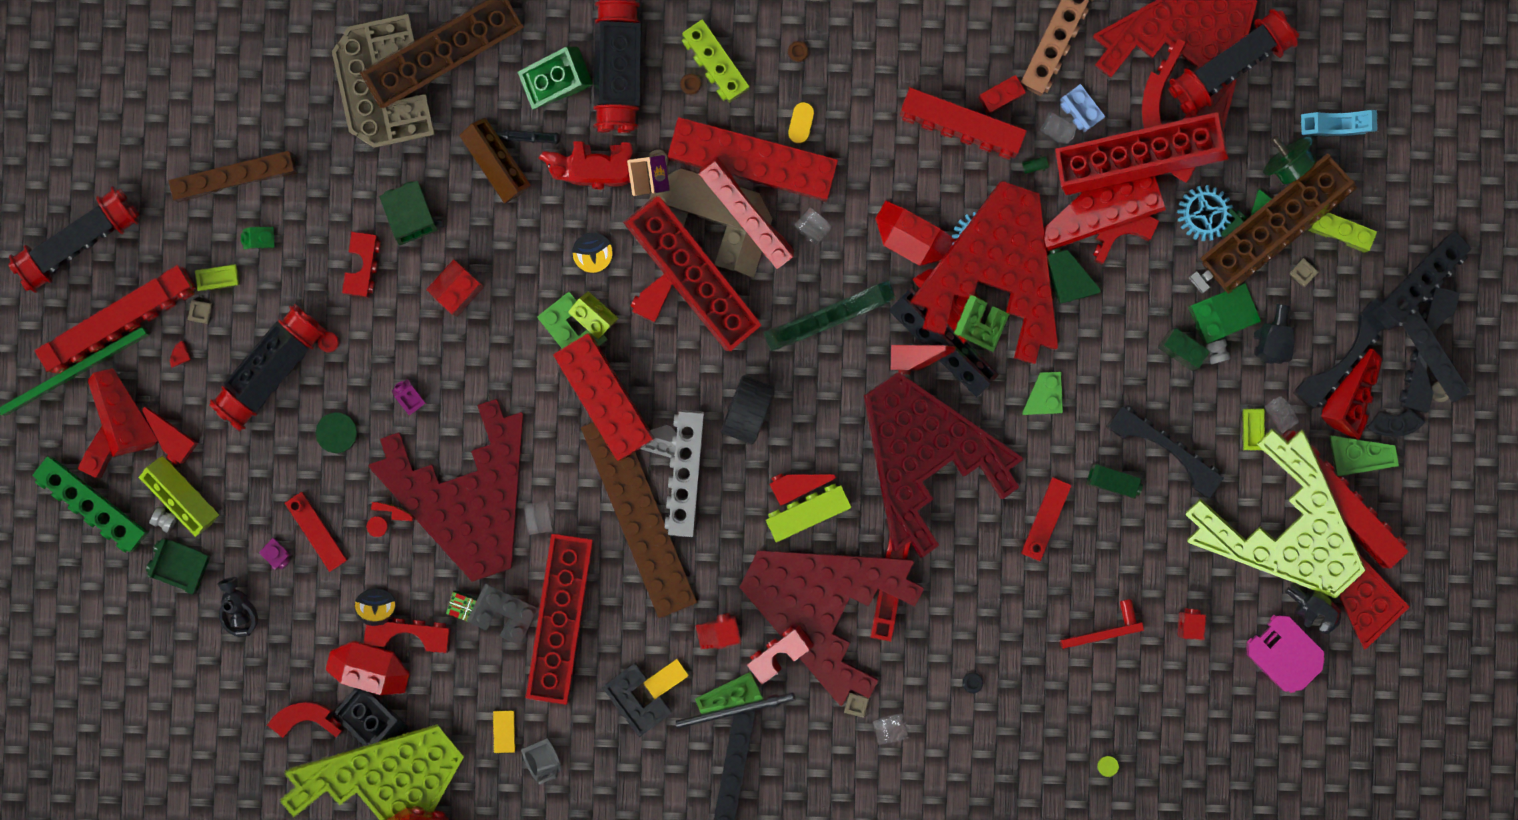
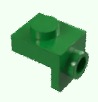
(257, 237)

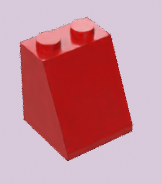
(455, 288)

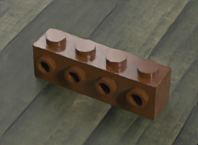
(494, 160)

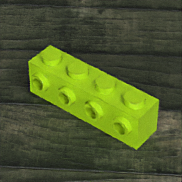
(715, 61)
(178, 496)
(807, 513)

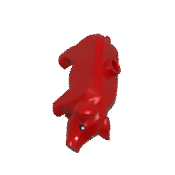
(590, 169)

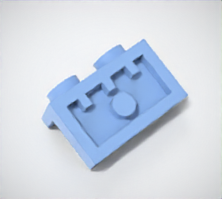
(1082, 108)

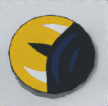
(592, 253)
(375, 607)

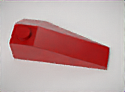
(1349, 402)

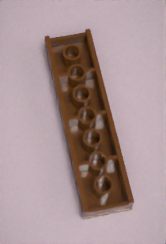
(440, 50)
(1278, 223)

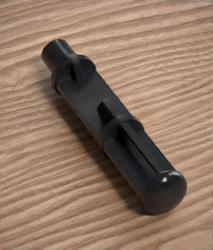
(528, 136)

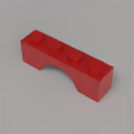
(434, 638)

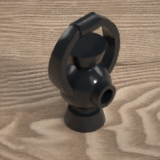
(234, 603)

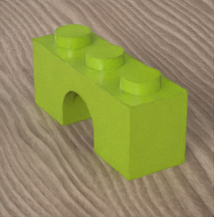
(1351, 233)

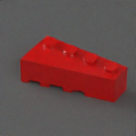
(119, 415)
(719, 632)

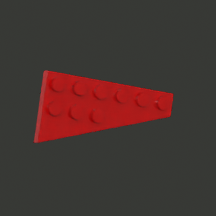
(1371, 605)

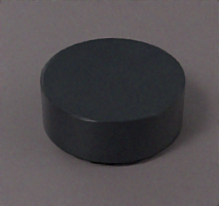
(972, 682)

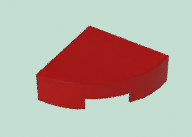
(179, 355)

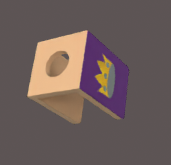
(657, 174)

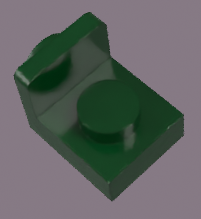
(1239, 219)

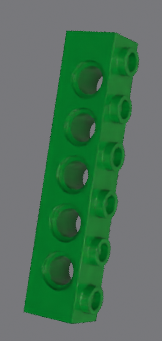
(44, 478)

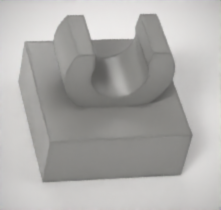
(1200, 281)

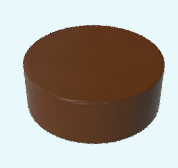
(798, 51)
(690, 84)

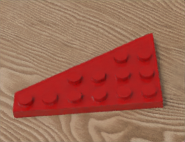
(1104, 210)

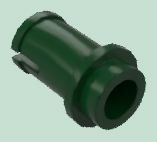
(1035, 165)

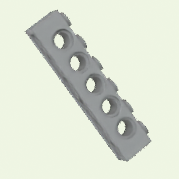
(684, 526)

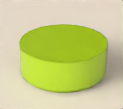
(1107, 766)

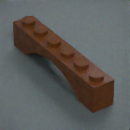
(237, 174)

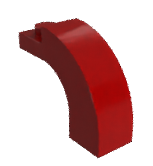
(1142, 228)
(289, 716)

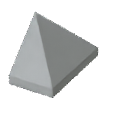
(663, 442)

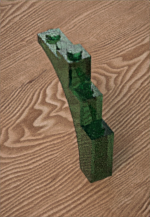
(830, 316)

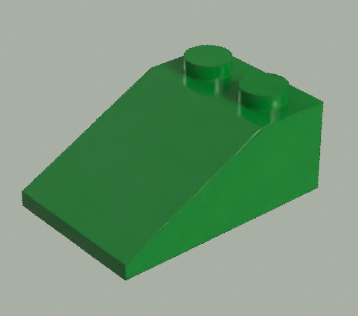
(555, 77)
(1224, 314)

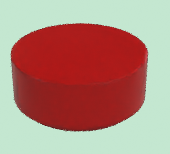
(329, 342)
(377, 526)

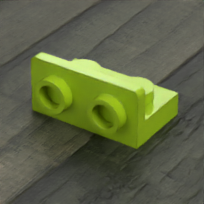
(593, 315)

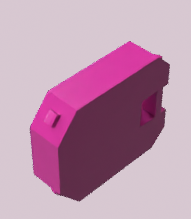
(1291, 660)

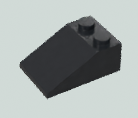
(369, 718)

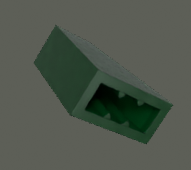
(1069, 277)
(1114, 481)

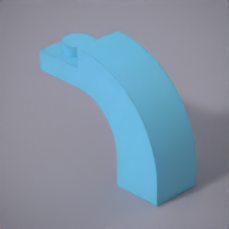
(1339, 123)

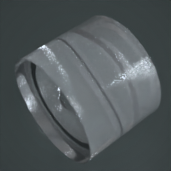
(813, 226)
(538, 517)
(890, 729)

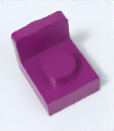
(407, 396)
(275, 554)

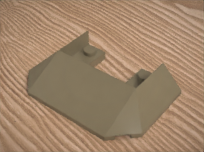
(359, 49)
(693, 196)

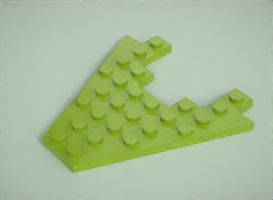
(384, 774)

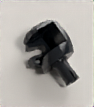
(1276, 339)
(1313, 605)

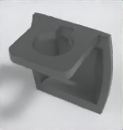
(542, 761)

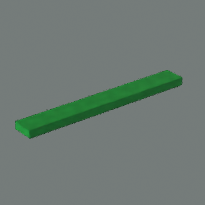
(73, 371)

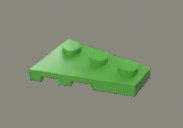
(1359, 456)
(734, 693)

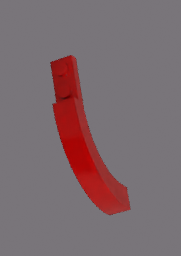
(1153, 94)

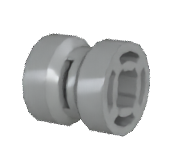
(1218, 351)
(163, 519)

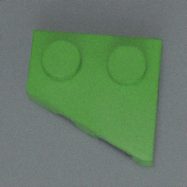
(1045, 395)

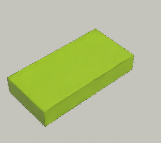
(217, 277)
(1253, 428)

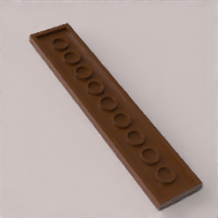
(642, 526)

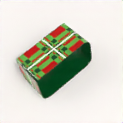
(460, 605)

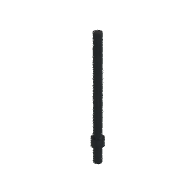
(772, 701)

